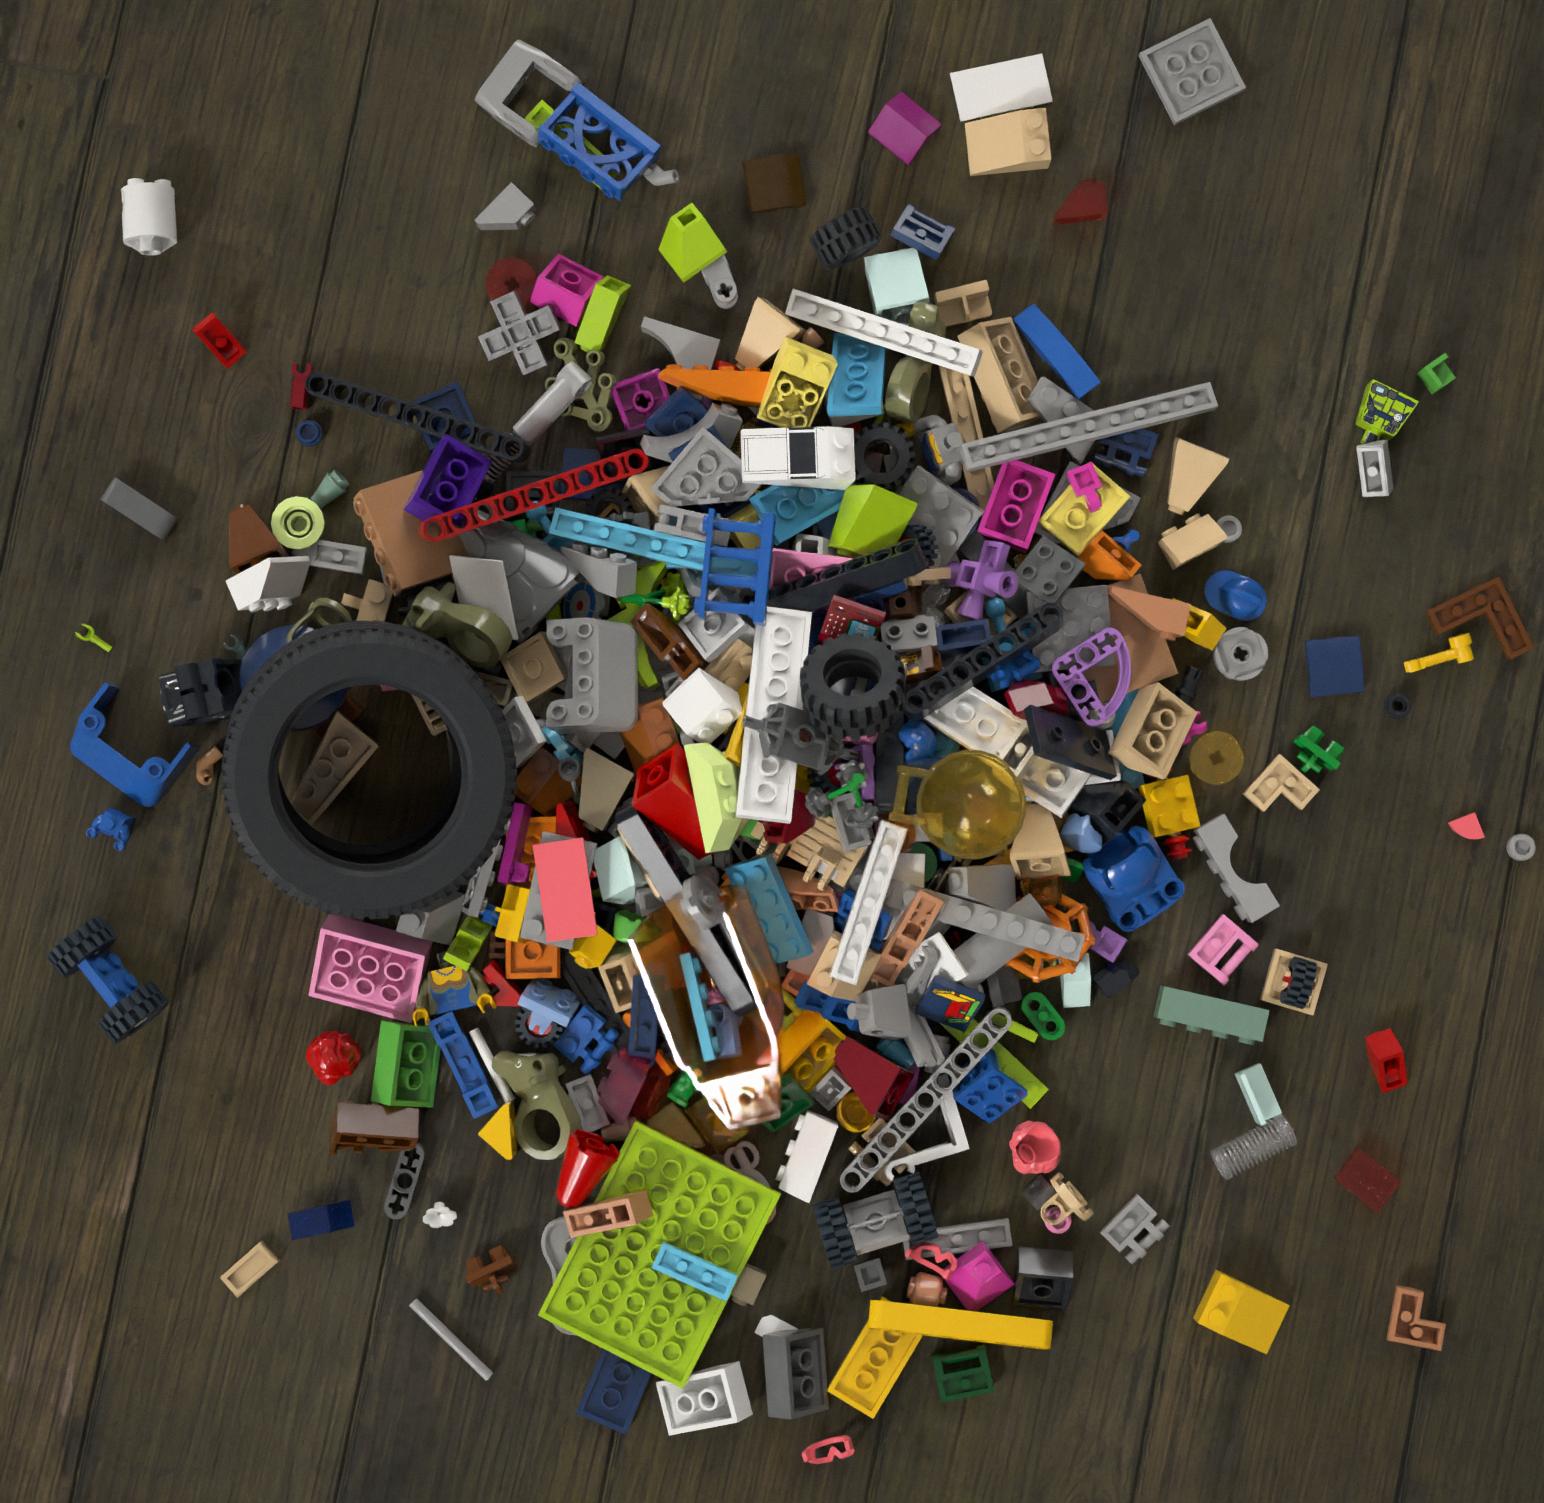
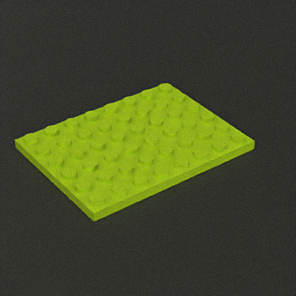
(608, 1277)

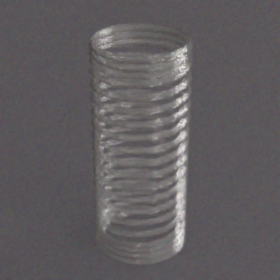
(1285, 1135)

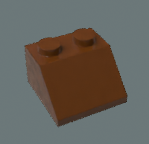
(542, 785)

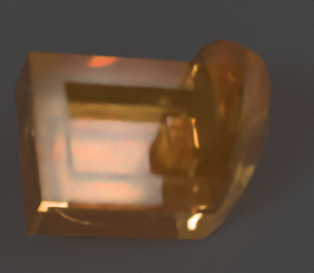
(1044, 890)

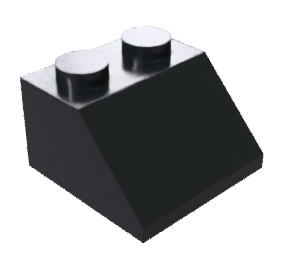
(1042, 1278)

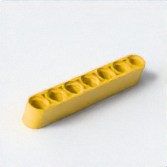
(960, 1324)

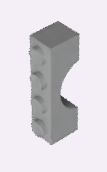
(1217, 840)

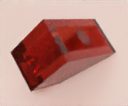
(1084, 204)

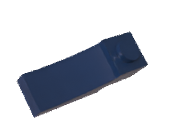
(961, 637)

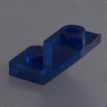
(321, 1220)

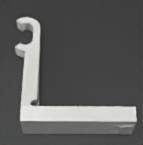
(955, 1130)

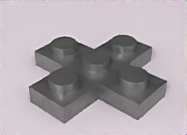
(519, 332)

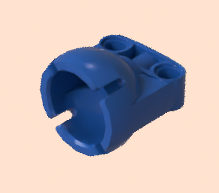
(1133, 878)

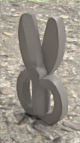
(746, 1167)

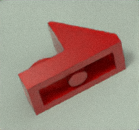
(219, 340)
(508, 992)

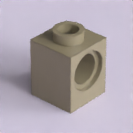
(748, 1285)

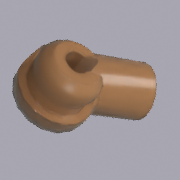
(205, 766)

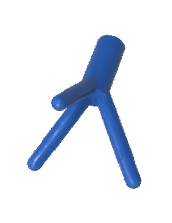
(1127, 539)

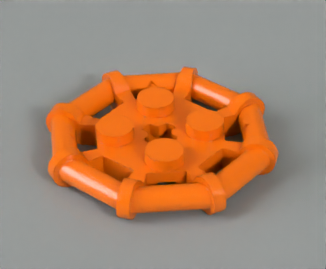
(1062, 921)

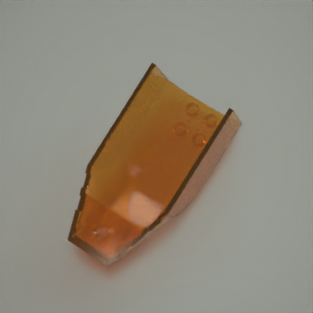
(738, 1088)

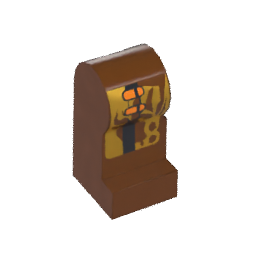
(922, 664)

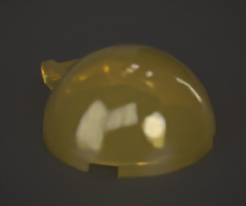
(965, 803)

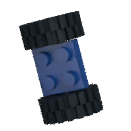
(89, 951)

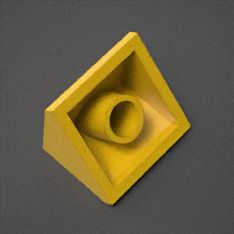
(501, 1131)

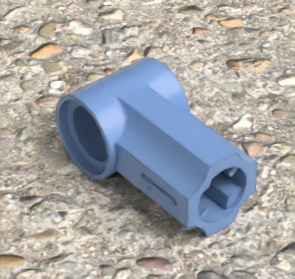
(727, 1030)

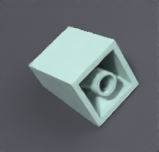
(895, 284)

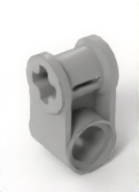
(719, 278)

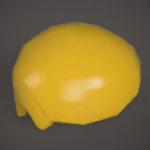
(853, 1114)

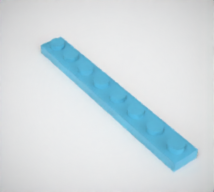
(643, 543)

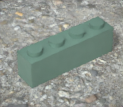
(1212, 1014)

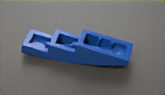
(1056, 351)
(829, 1007)

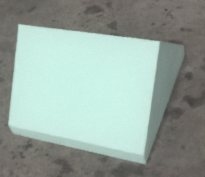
(615, 872)

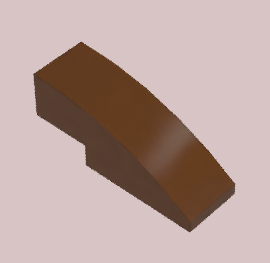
(668, 641)

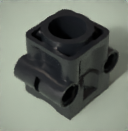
(201, 691)

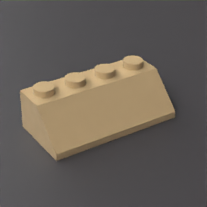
(1003, 373)

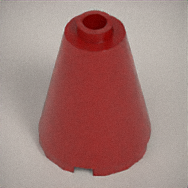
(583, 1167)

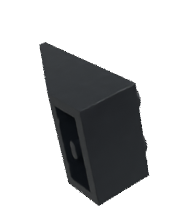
(1108, 806)

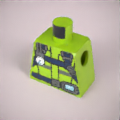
(1383, 411)

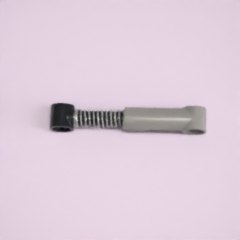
(569, 385)

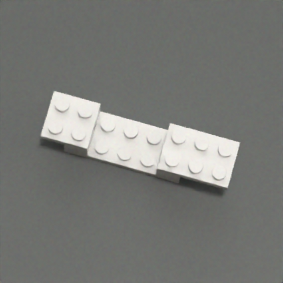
(988, 726)

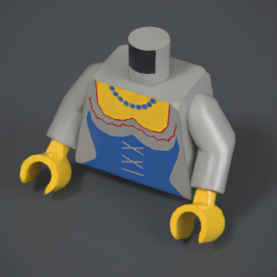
(939, 445)

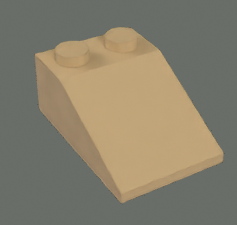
(1008, 142)

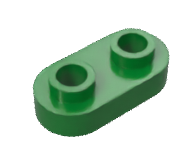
(1042, 1016)

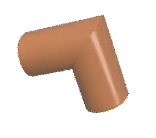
(1407, 1326)

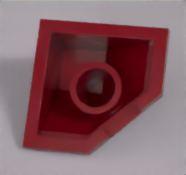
(1036, 693)
(800, 822)

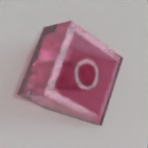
(623, 1084)

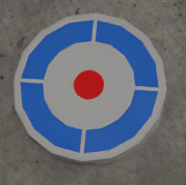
(583, 602)

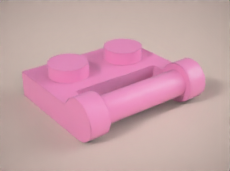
(1216, 943)

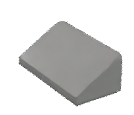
(1375, 468)

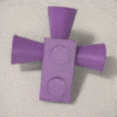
(983, 578)

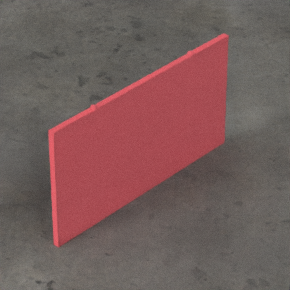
(565, 889)

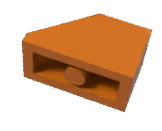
(1107, 559)

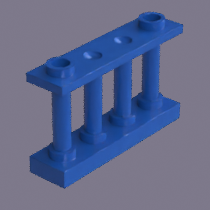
(758, 582)

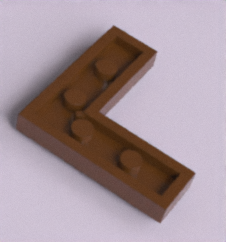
(1496, 605)

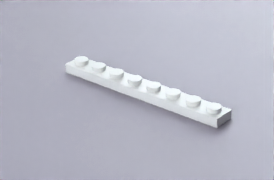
(884, 332)

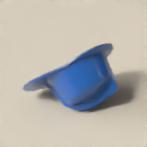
(1235, 595)

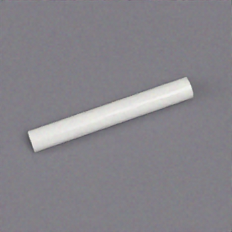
(487, 1057)

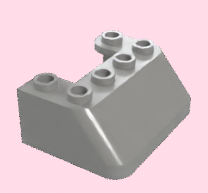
(602, 676)

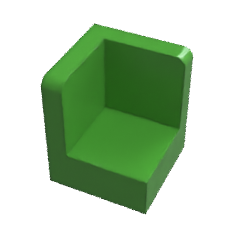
(1436, 374)

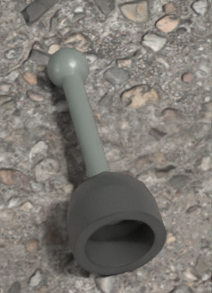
(571, 775)

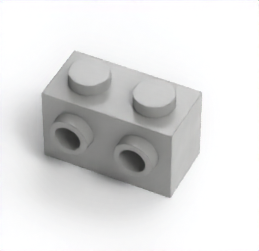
(909, 634)

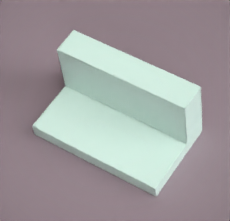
(1258, 1093)

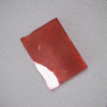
(1367, 1180)

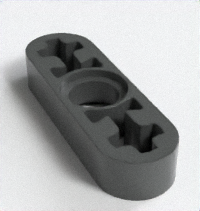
(405, 1202)

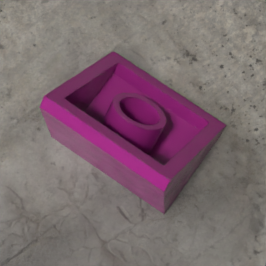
(904, 128)

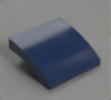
(1334, 665)

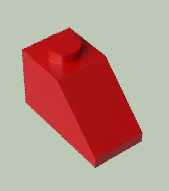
(1386, 1060)

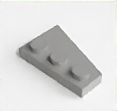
(1055, 404)

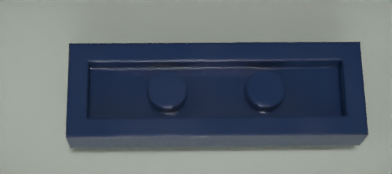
(643, 1022)

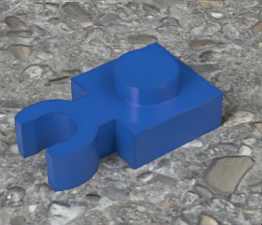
(1018, 669)

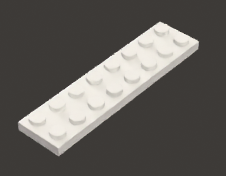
(777, 658)

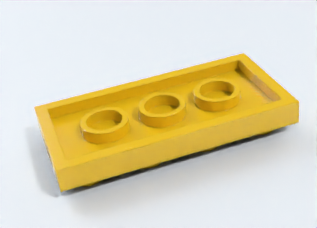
(872, 1367)

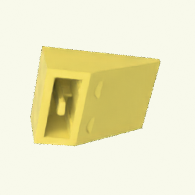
(796, 385)

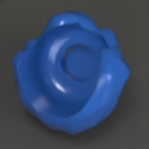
(918, 740)

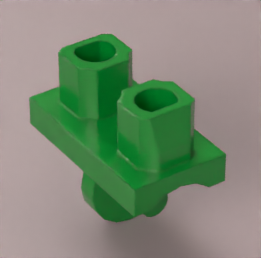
(1327, 757)

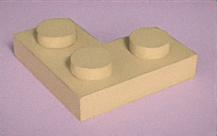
(1280, 778)

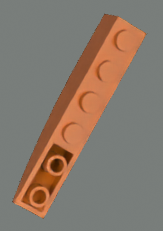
(723, 385)

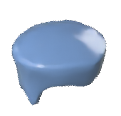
(1080, 835)

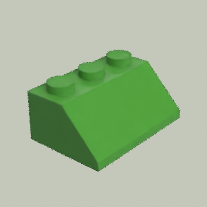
(405, 1065)

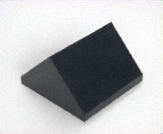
(622, 442)

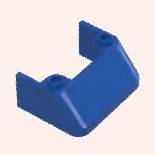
(143, 785)

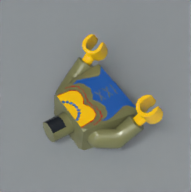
(451, 990)

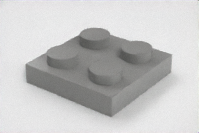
(715, 633)

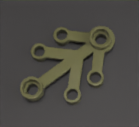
(593, 406)

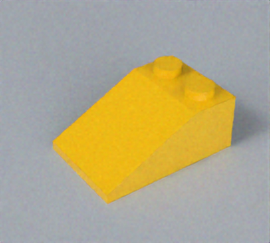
(1240, 1312)

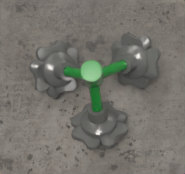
(852, 778)

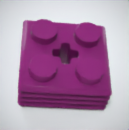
(630, 390)

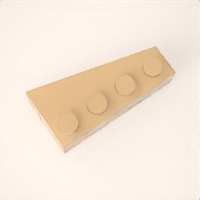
(335, 762)

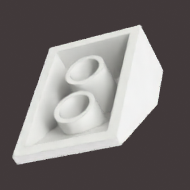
(708, 1400)

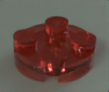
(505, 270)

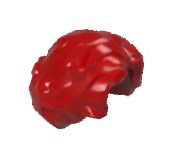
(333, 1056)

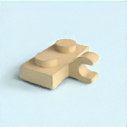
(374, 603)

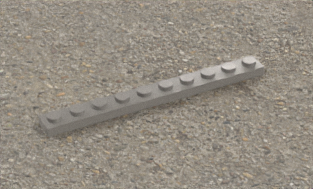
(1088, 427)
(983, 919)

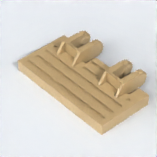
(822, 843)

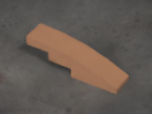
(906, 936)

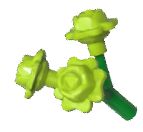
(674, 588)

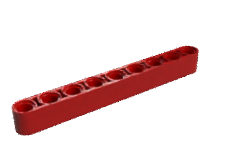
(544, 487)

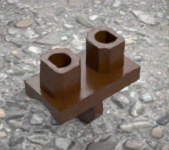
(481, 1274)

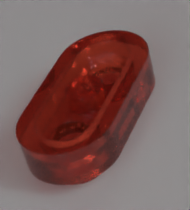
(651, 1093)

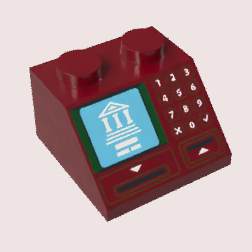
(850, 618)

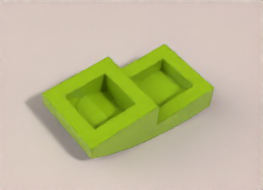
(467, 942)

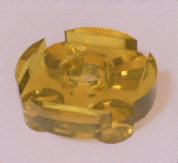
(1229, 751)

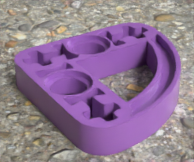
(1077, 678)

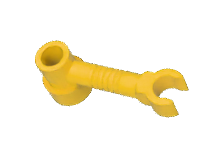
(1459, 649)

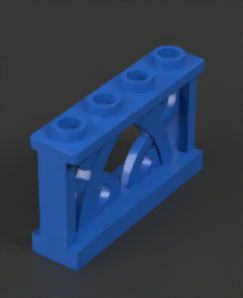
(621, 129)

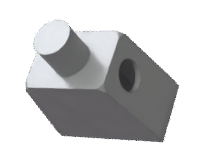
(882, 1012)

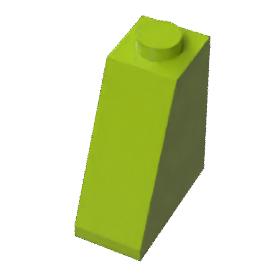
(602, 313)

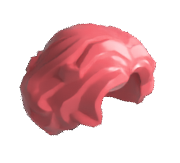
(1035, 1148)

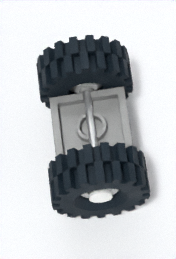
(875, 1221)

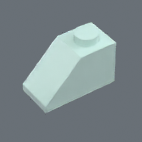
(1077, 987)

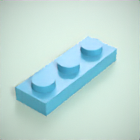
(694, 1271)

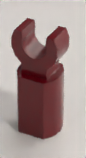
(299, 394)

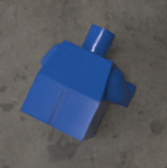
(113, 824)

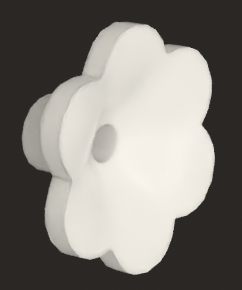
(439, 1216)

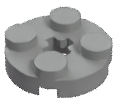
(1246, 640)
(702, 901)

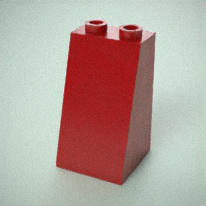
(668, 800)

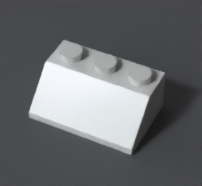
(269, 583)
(806, 1155)

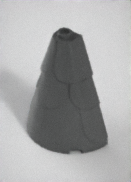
(534, 570)

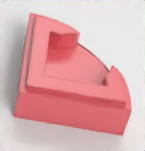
(1467, 827)

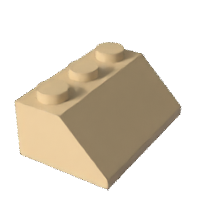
(1153, 731)

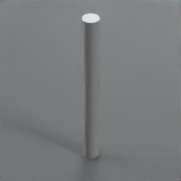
(451, 1339)

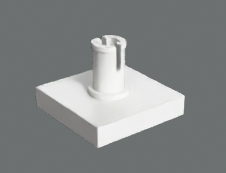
(524, 730)

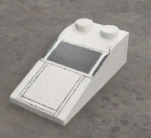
(799, 457)

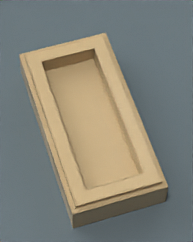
(249, 1269)

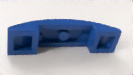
(464, 1064)

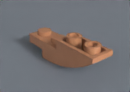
(807, 895)

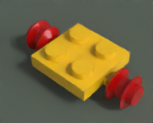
(1170, 810)

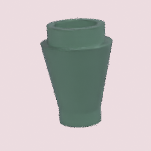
(331, 487)

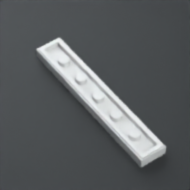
(868, 902)

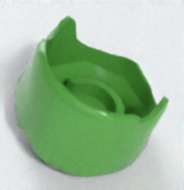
(625, 924)

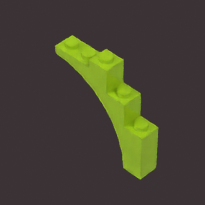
(646, 582)

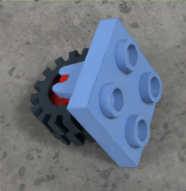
(544, 1012)

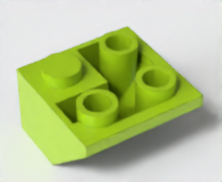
(690, 243)

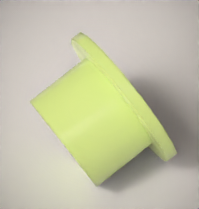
(297, 523)

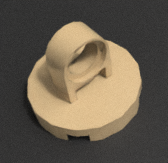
(1067, 1199)

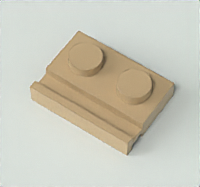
(732, 665)

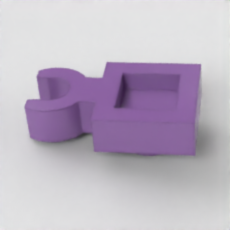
(1107, 943)

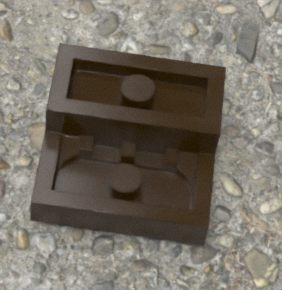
(774, 183)

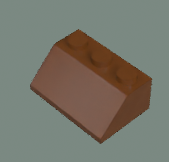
(651, 734)

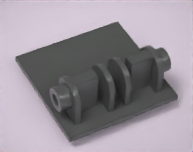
(1048, 570)

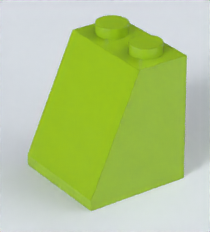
(869, 520)

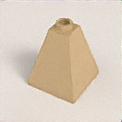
(765, 334)
(1191, 474)
(642, 497)
(1038, 847)

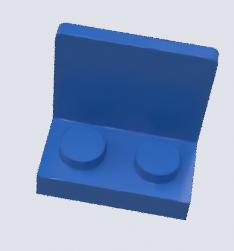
(988, 1089)

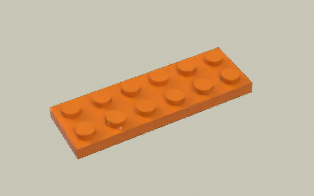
(534, 958)

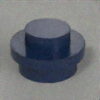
(309, 433)

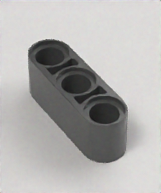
(139, 509)

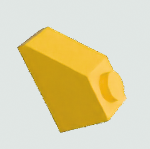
(1203, 628)
(592, 950)

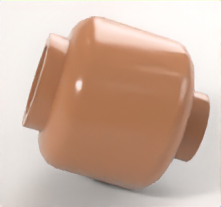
(926, 1290)

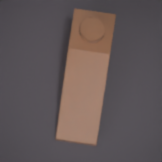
(1157, 613)
(608, 1214)

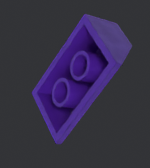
(447, 480)

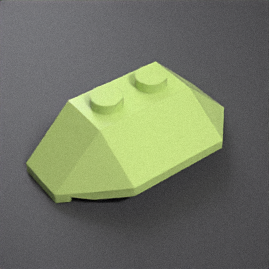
(715, 794)

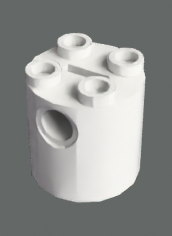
(149, 216)

